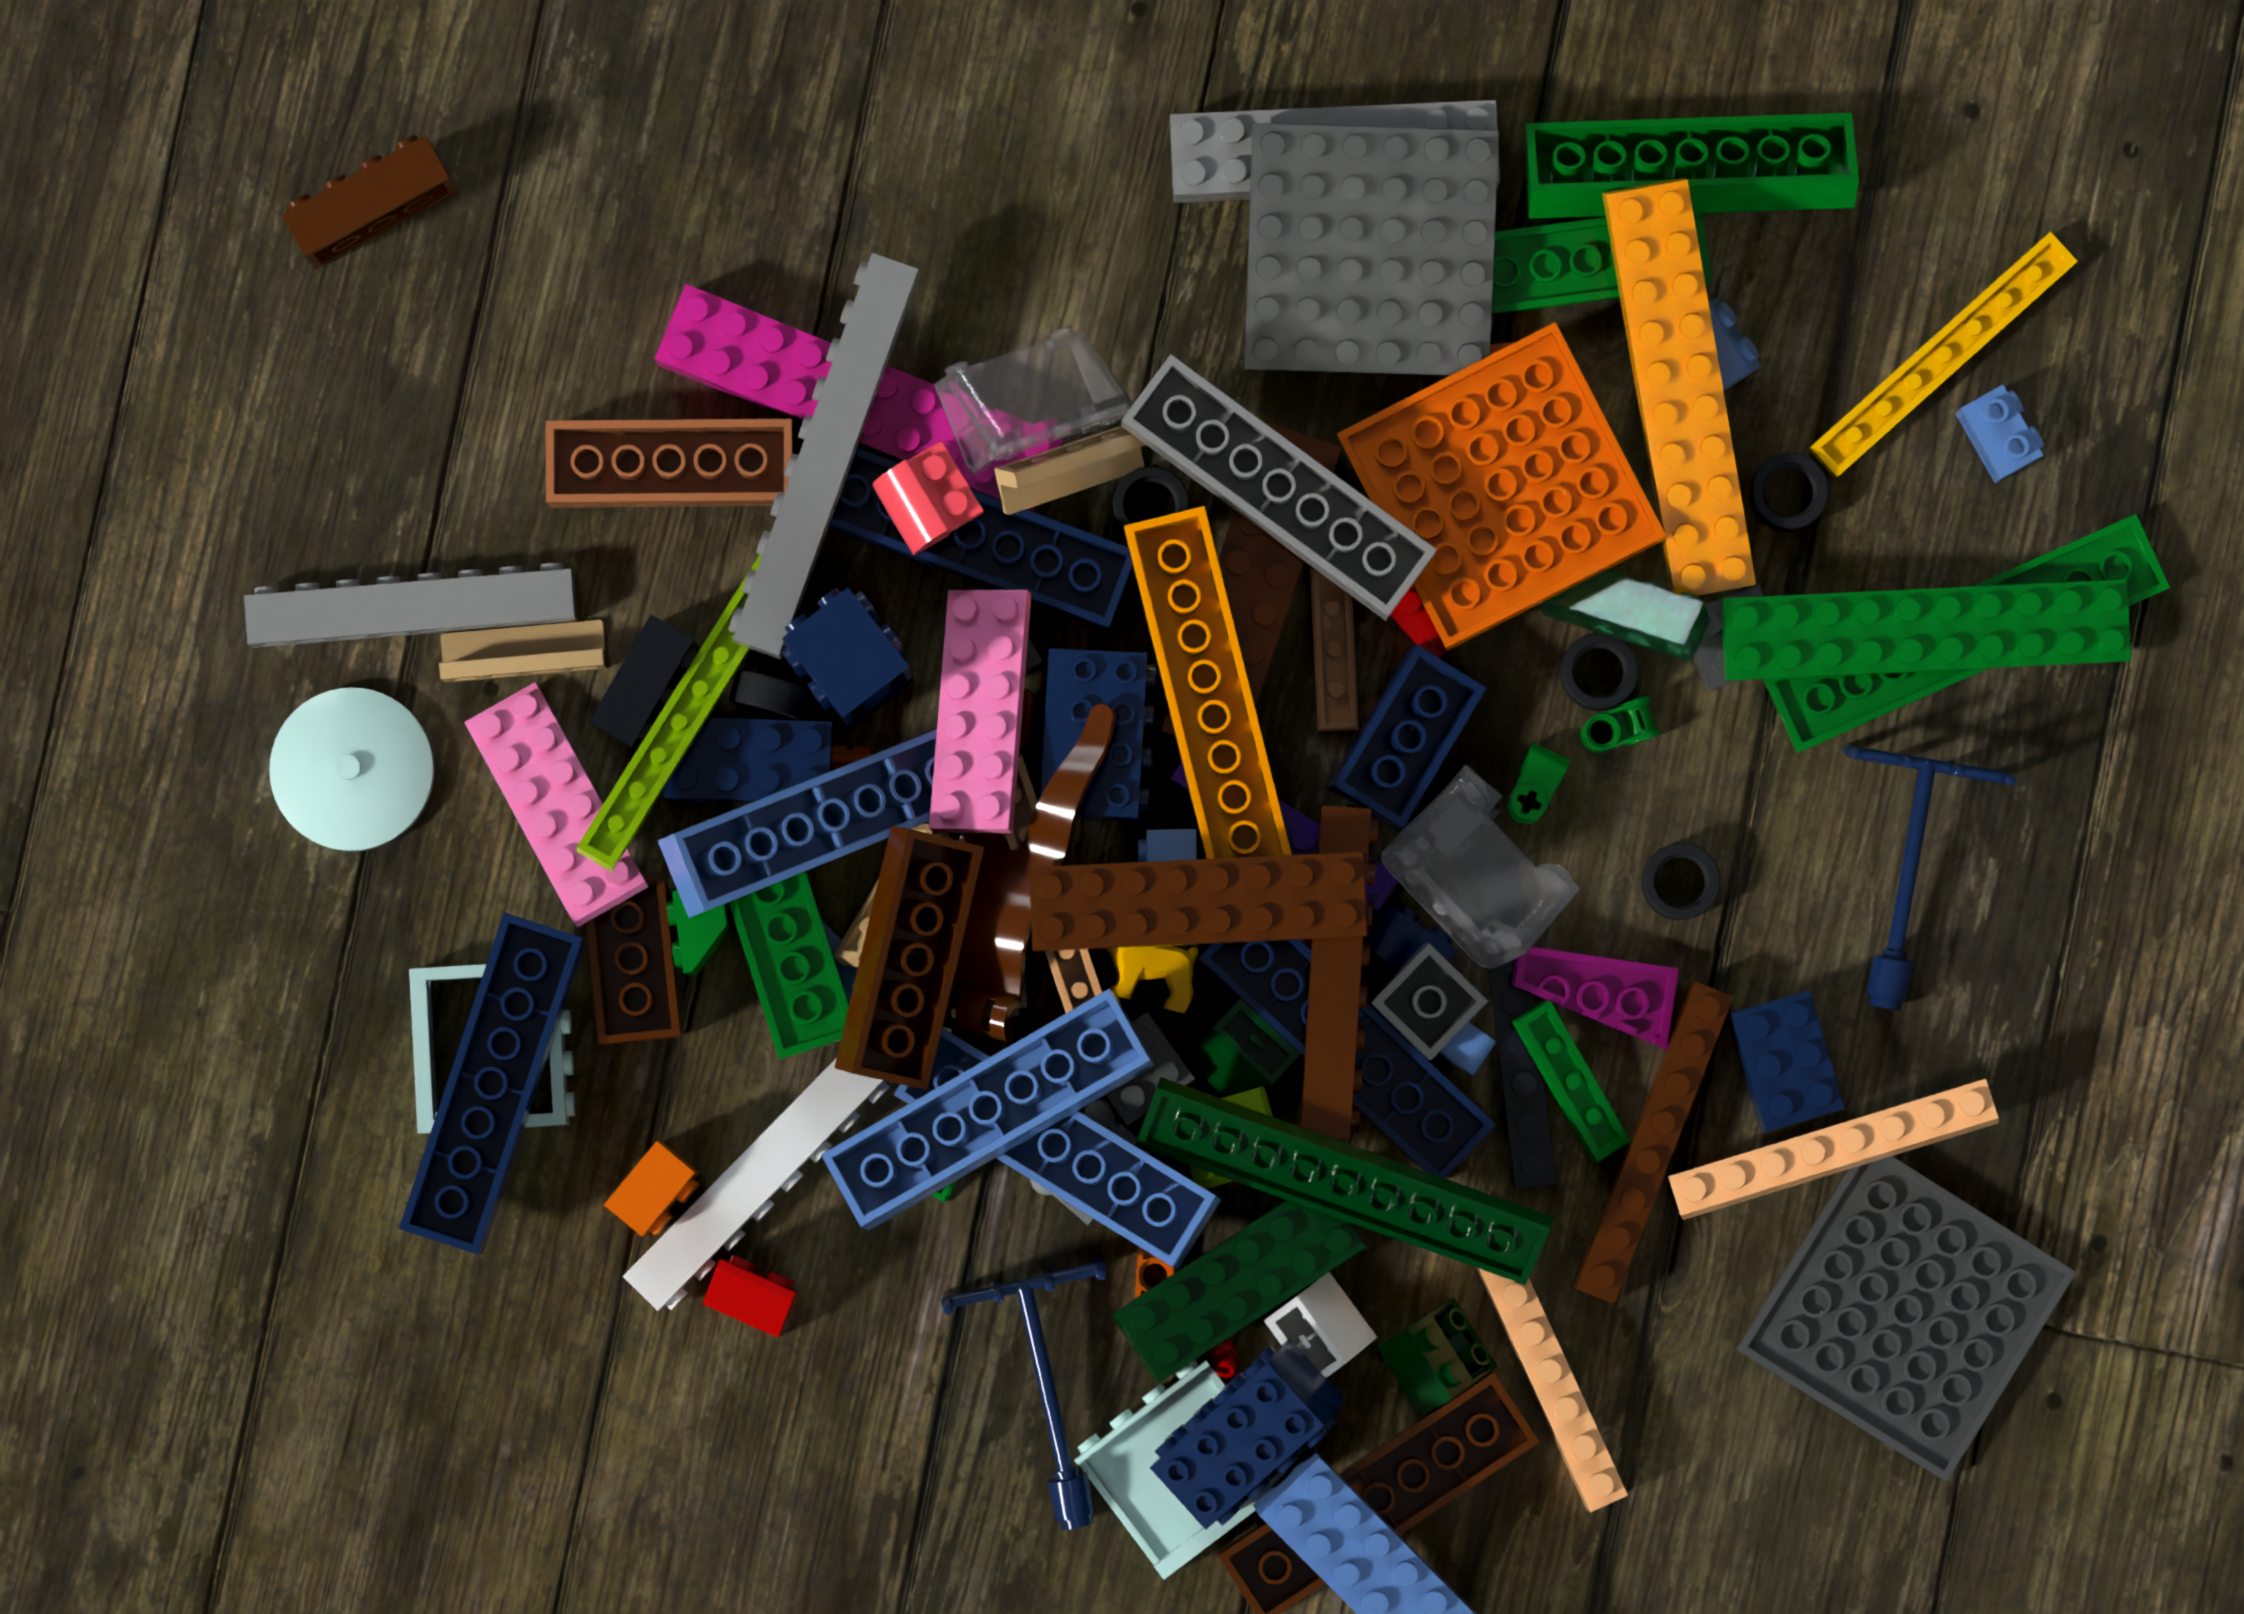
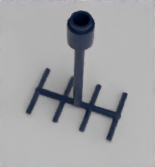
(1891, 971)
(1068, 1489)

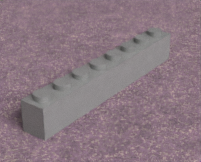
(410, 607)

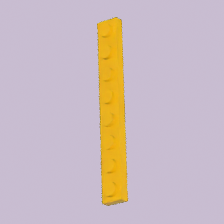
(1942, 355)

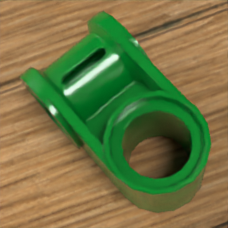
(1627, 725)
(1539, 778)

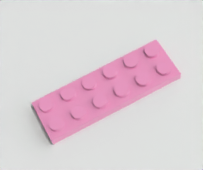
(980, 711)
(551, 801)

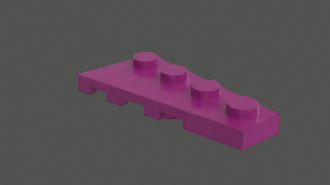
(1608, 990)

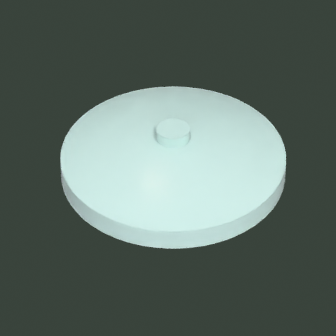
(352, 769)

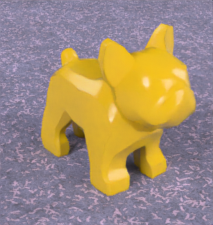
(1156, 963)

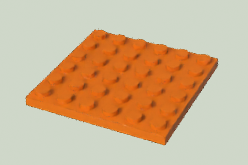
(1507, 482)

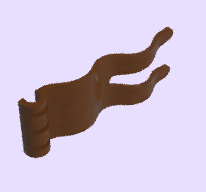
(1000, 912)

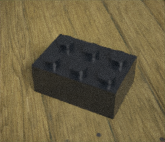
(644, 682)

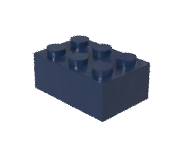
(1785, 1061)

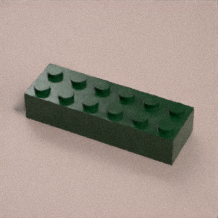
(1233, 1285)

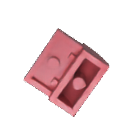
(927, 497)

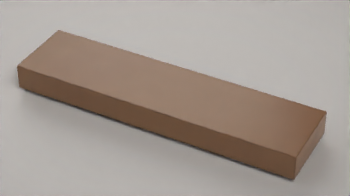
(1333, 656)

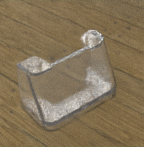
(1030, 398)
(1476, 876)

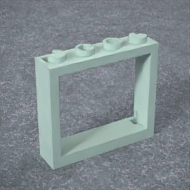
(424, 1058)

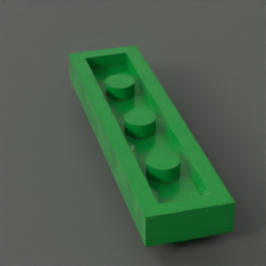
(1571, 1081)

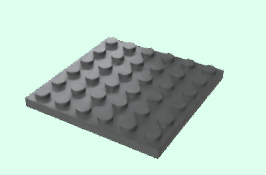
(1370, 248)
(1906, 1312)

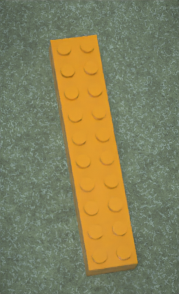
(1679, 387)
(1206, 686)

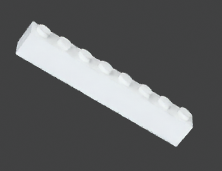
(750, 1183)

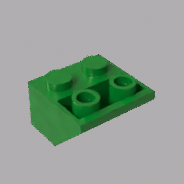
(697, 935)

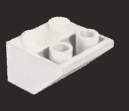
(1322, 1325)

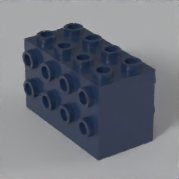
(847, 656)
(1127, 684)
(1247, 1434)

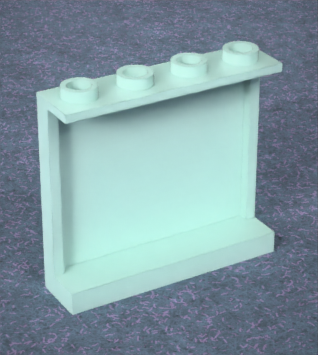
(1123, 1476)

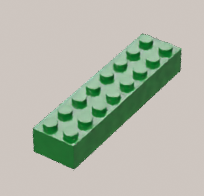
(1727, 162)

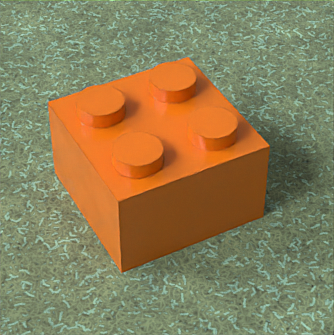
(653, 1189)

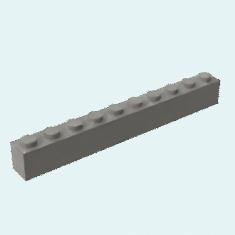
(825, 455)

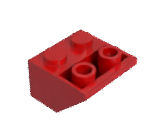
(751, 1296)

